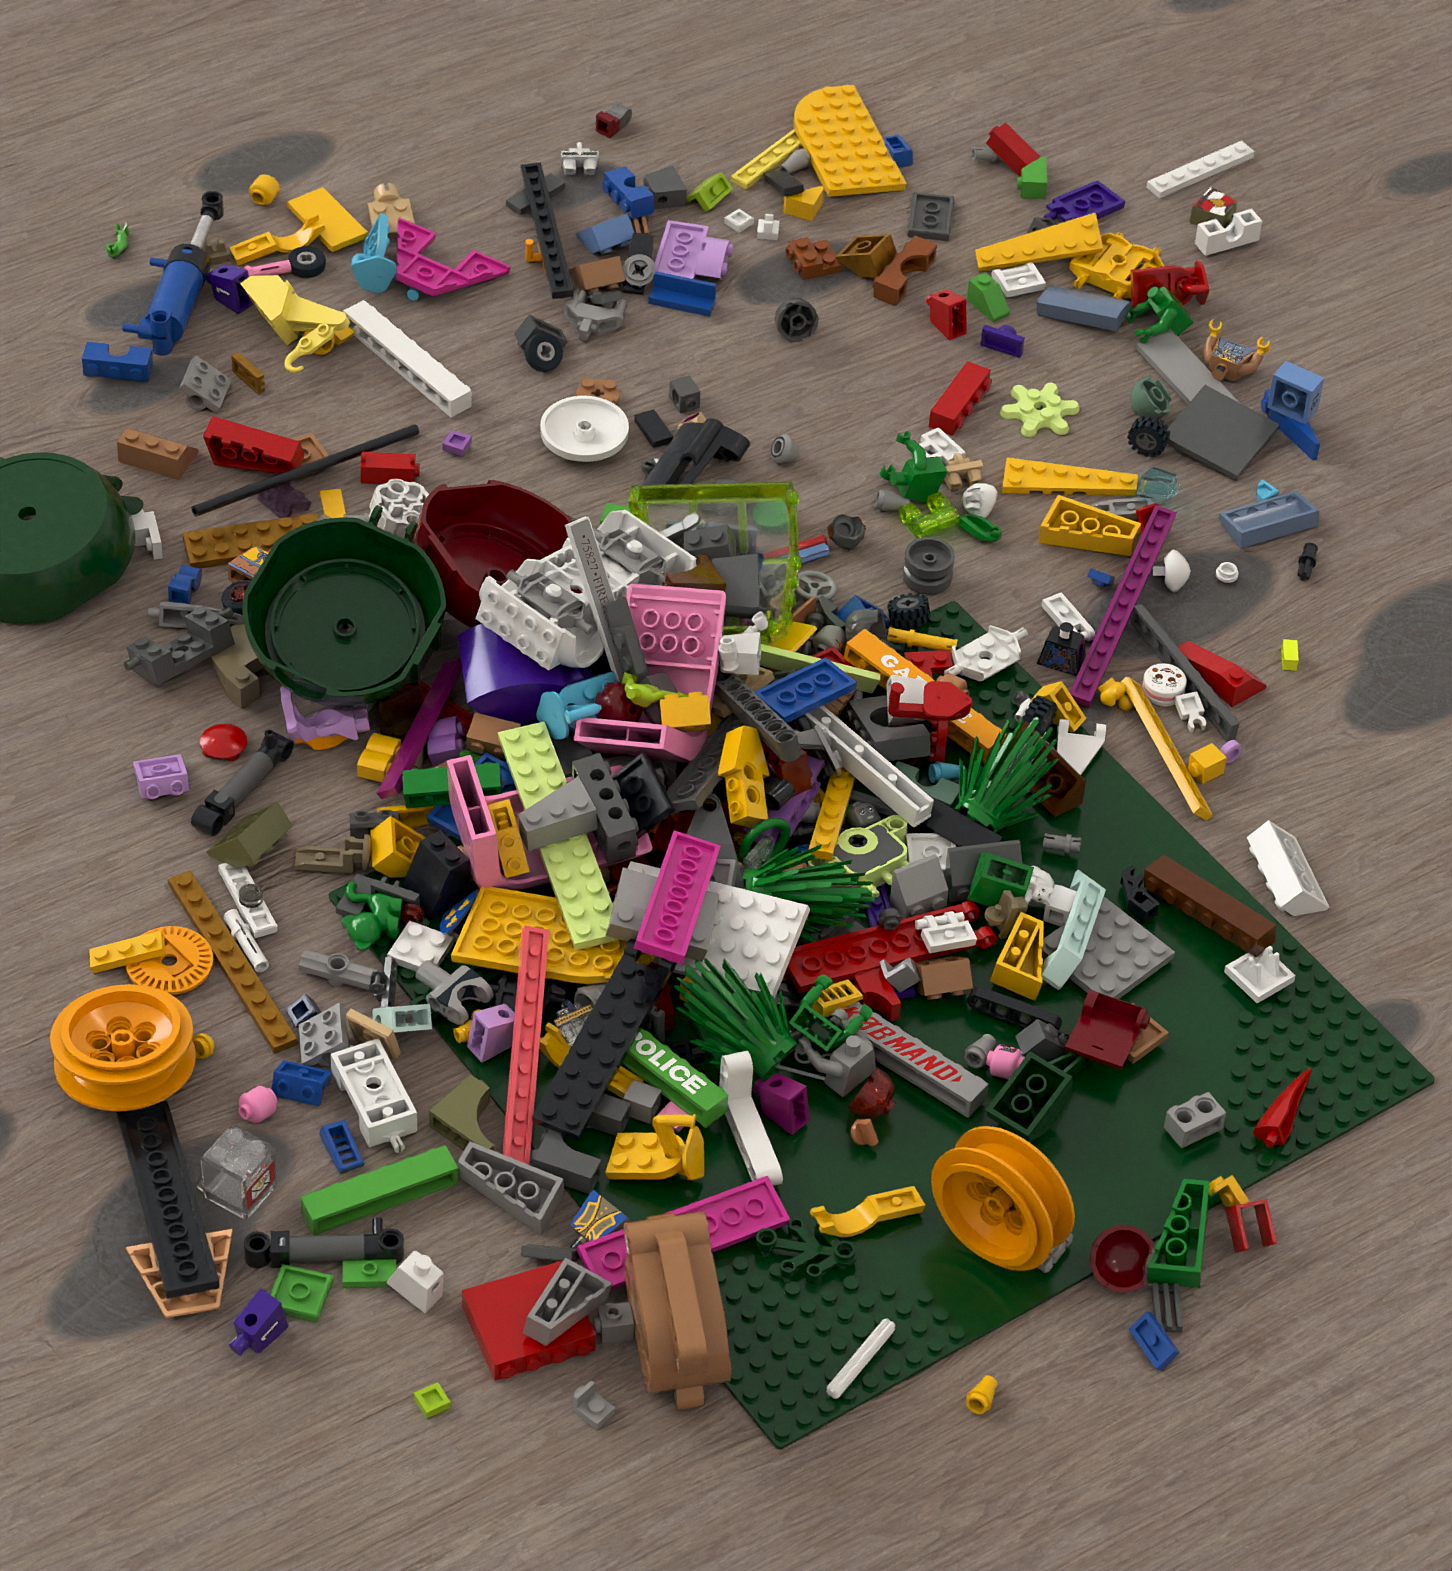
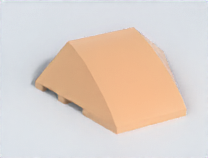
(145, 1261)

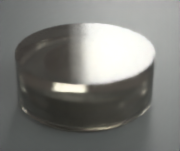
(251, 895)

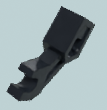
(1138, 900)

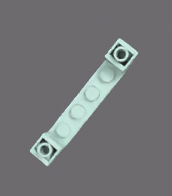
(1076, 933)

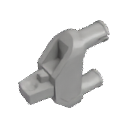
(593, 319)

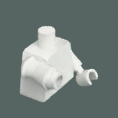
(743, 651)

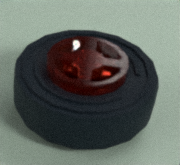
(233, 596)

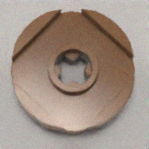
(599, 387)

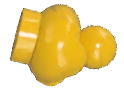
(1113, 691)

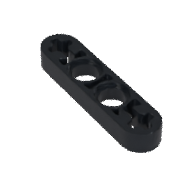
(981, 999)

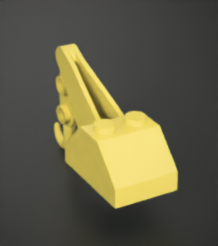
(293, 314)

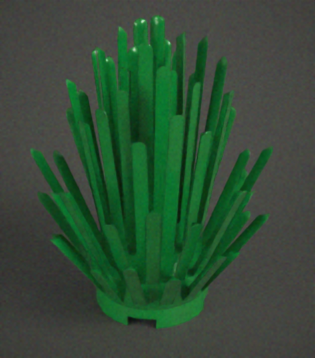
(993, 789)
(811, 887)
(737, 1016)

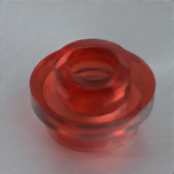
(413, 913)

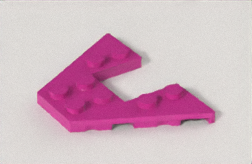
(433, 276)

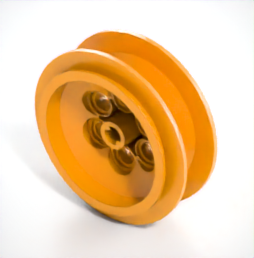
(123, 1047)
(1003, 1198)

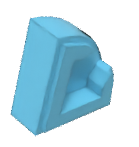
(1266, 491)

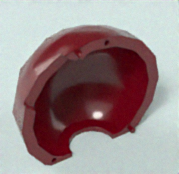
(1120, 1258)

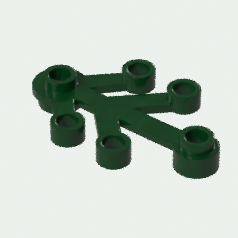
(809, 1249)

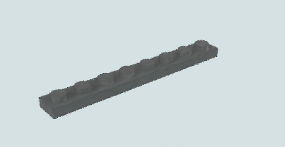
(1169, 654)

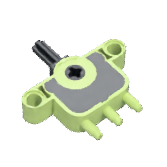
(873, 850)

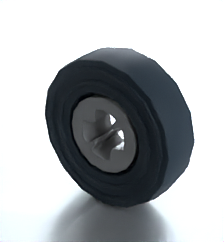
(307, 261)
(550, 359)

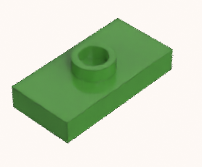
(367, 1273)

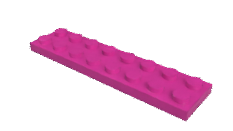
(677, 897)
(730, 1216)

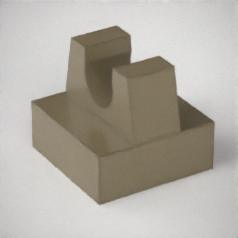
(216, 251)

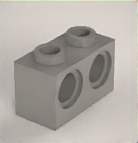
(1194, 1119)

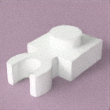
(1190, 708)

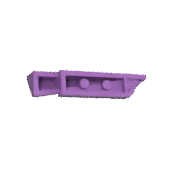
(796, 806)

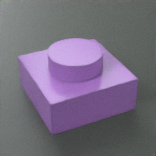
(457, 443)

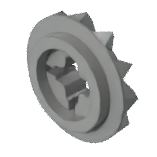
(640, 261)

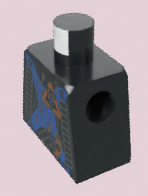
(1063, 650)

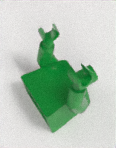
(1167, 307)
(919, 475)
(819, 1028)

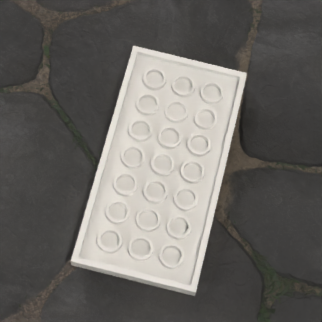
(749, 932)

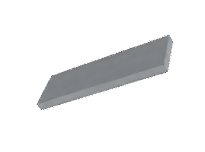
(1179, 366)

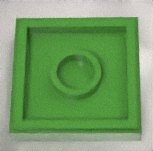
(302, 1292)

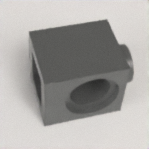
(684, 394)

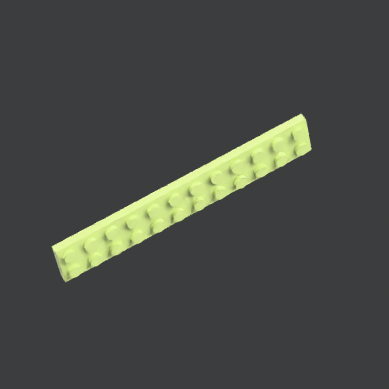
(570, 862)

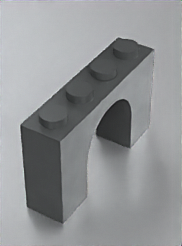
(870, 722)
(576, 1168)

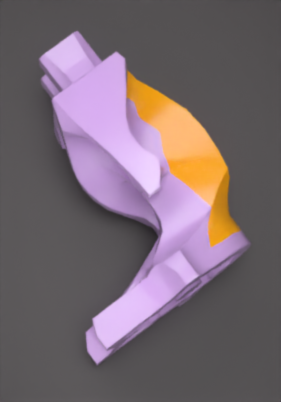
(326, 727)

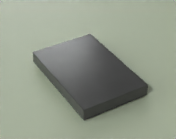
(931, 216)
(741, 579)

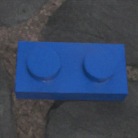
(1154, 1340)

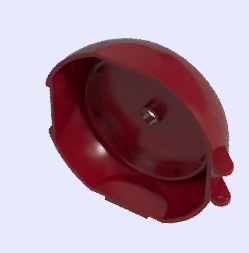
(483, 534)

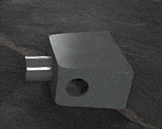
(666, 188)

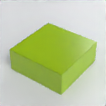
(432, 1400)

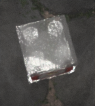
(238, 1171)

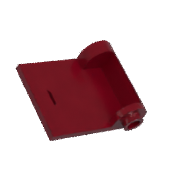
(1107, 1029)

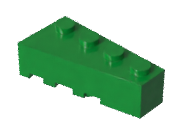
(1182, 1242)

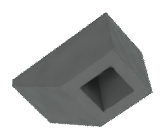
(1042, 1040)

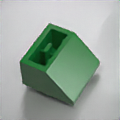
(996, 875)

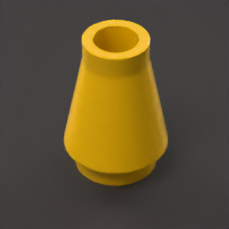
(981, 1396)

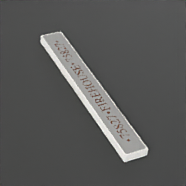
(595, 583)

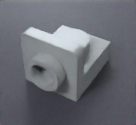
(592, 1406)

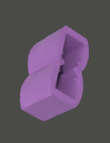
(445, 740)

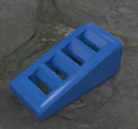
(899, 150)
(334, 1129)

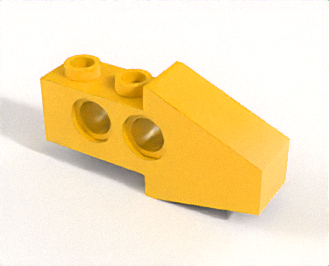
(744, 769)

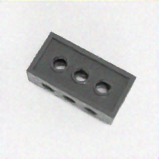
(615, 827)

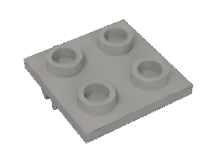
(820, 740)

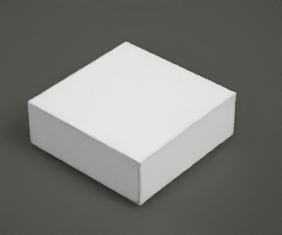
(739, 220)

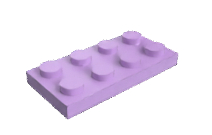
(680, 248)

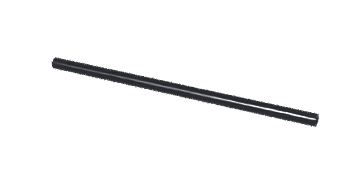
(304, 470)

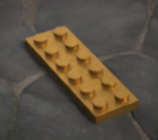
(223, 544)

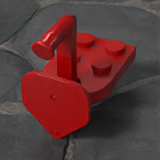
(1173, 278)
(940, 703)

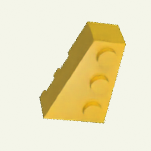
(1021, 958)

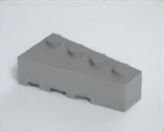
(513, 1185)

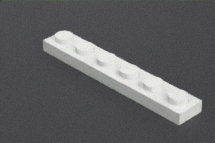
(1200, 169)

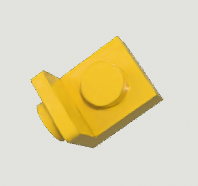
(1229, 1191)

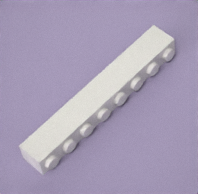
(409, 359)

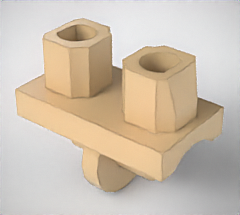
(960, 469)

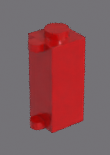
(1011, 148)
(381, 467)

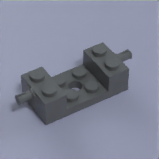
(206, 637)

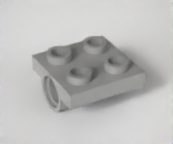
(204, 385)
(323, 1035)

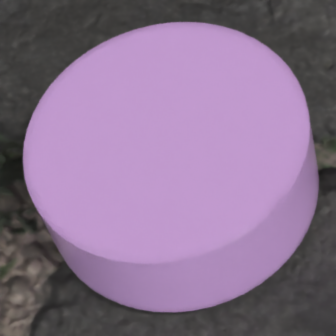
(1231, 750)

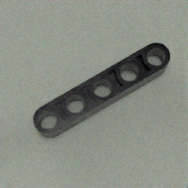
(777, 792)

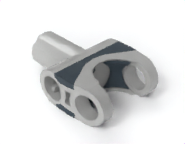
(452, 989)

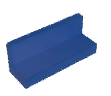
(683, 294)

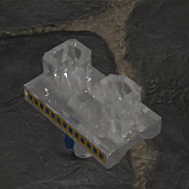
(570, 1018)

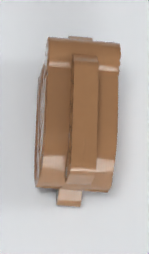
(676, 1306)

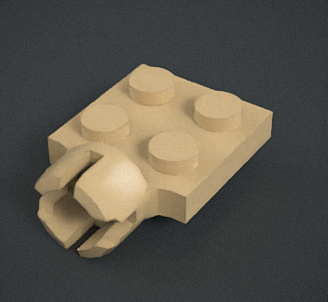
(390, 204)

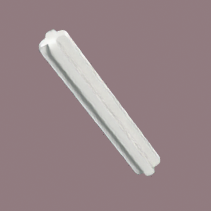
(860, 1358)

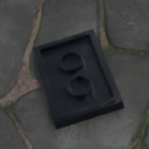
(644, 793)

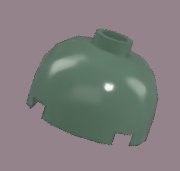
(1150, 398)

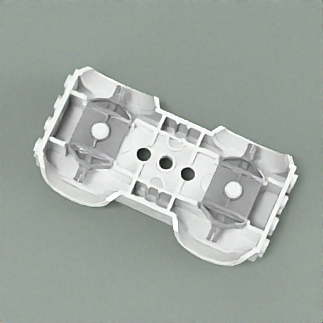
(551, 621)

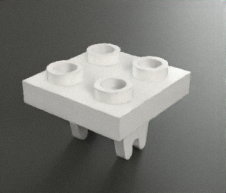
(1260, 975)

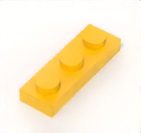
(127, 952)

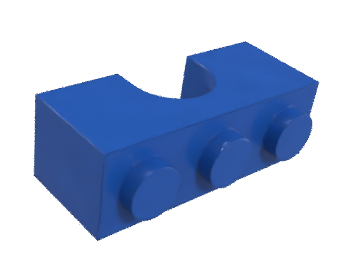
(622, 189)
(132, 366)

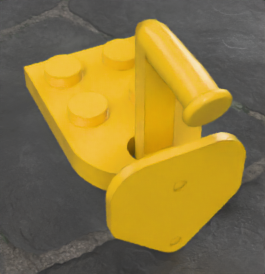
(659, 1153)

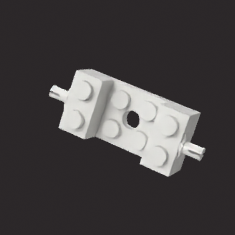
(384, 1111)

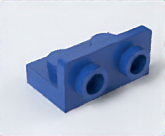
(300, 1082)

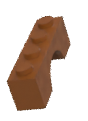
(915, 256)

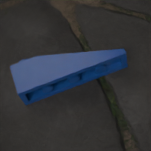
(1296, 431)

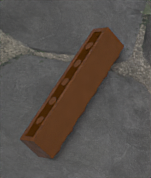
(1209, 905)

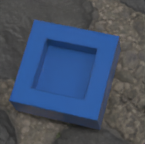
(1100, 578)

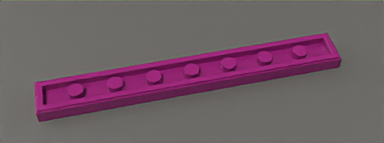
(420, 728)

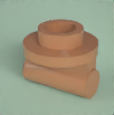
(864, 1132)

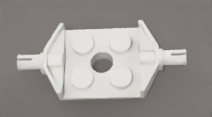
(996, 645)

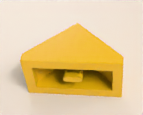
(804, 204)

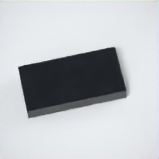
(653, 428)

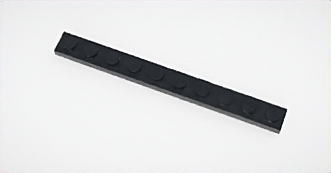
(546, 231)

